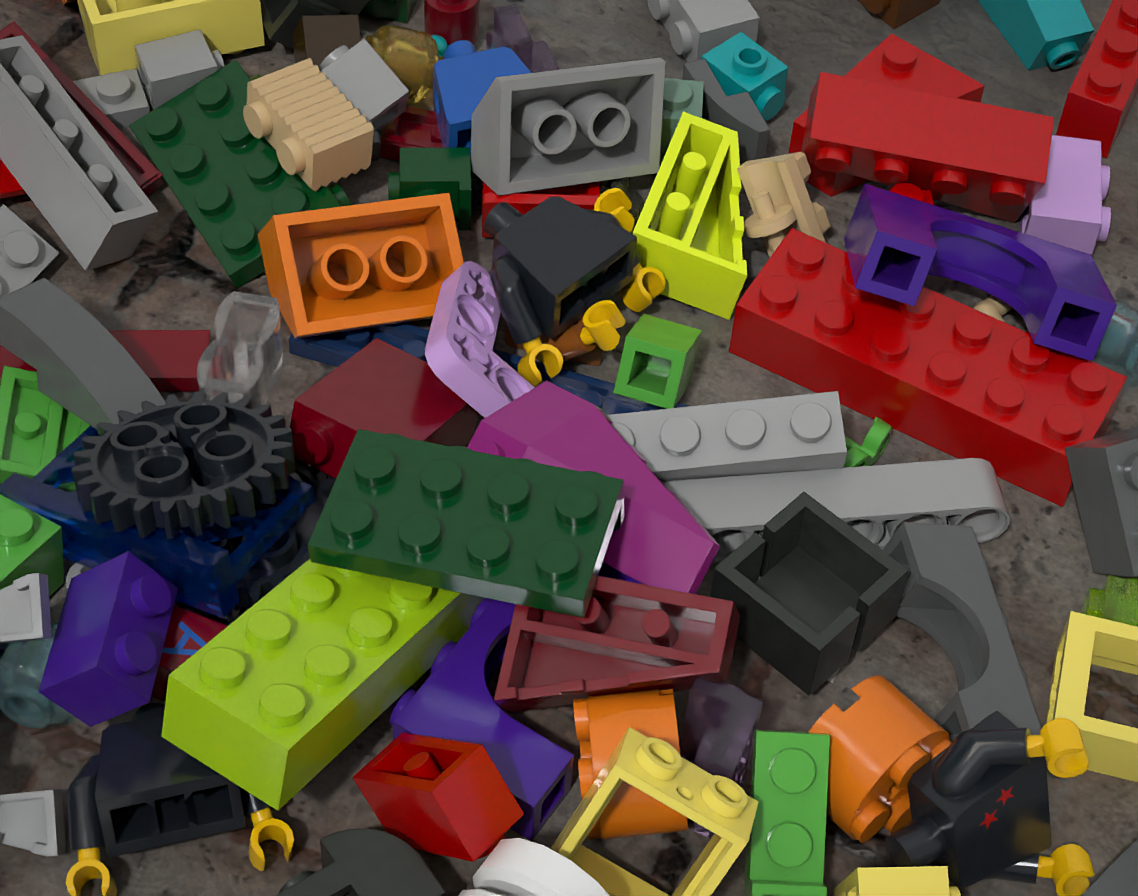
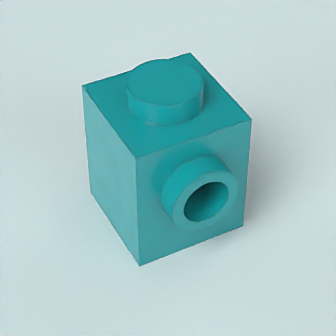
(747, 67)

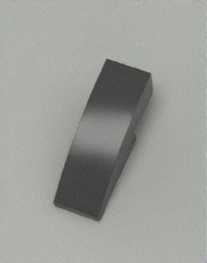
(73, 354)

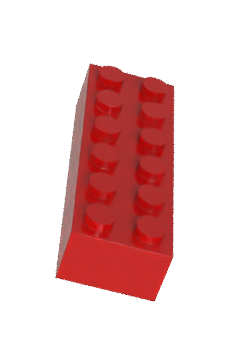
(925, 367)

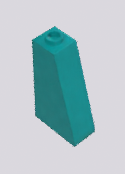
(1042, 30)

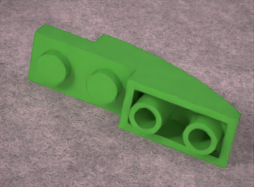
(790, 819)

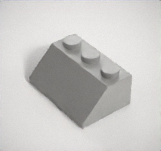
(569, 126)

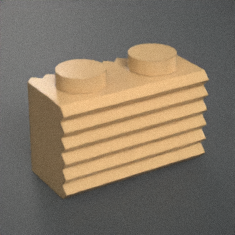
(309, 124)

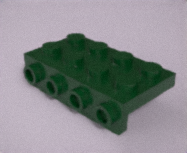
(223, 172)
(469, 522)

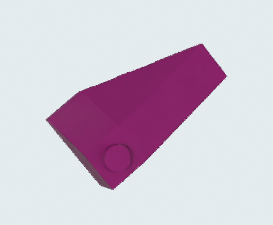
(658, 535)

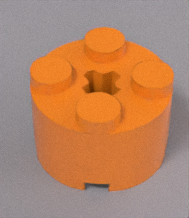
(599, 728)
(874, 755)

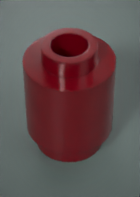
(452, 19)

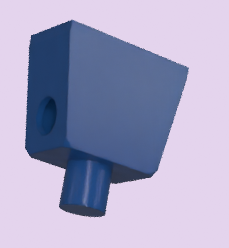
(462, 82)

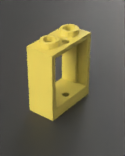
(1108, 644)
(679, 784)

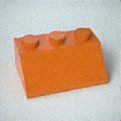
(360, 263)

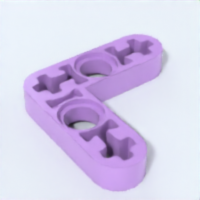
(463, 342)

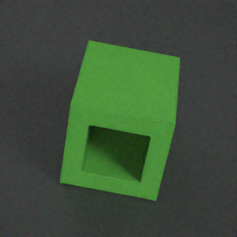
(657, 361)

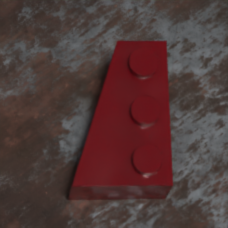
(625, 643)

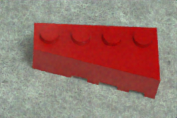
(953, 146)

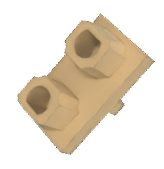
(780, 199)

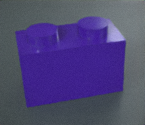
(109, 640)

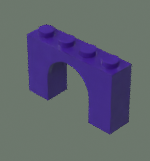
(1053, 287)
(460, 708)

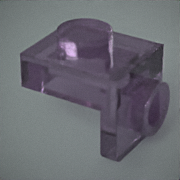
(512, 33)

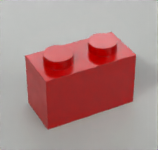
(439, 796)

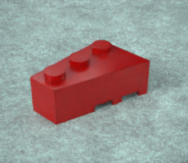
(898, 65)

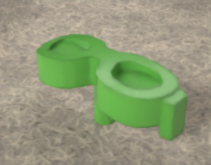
(872, 447)

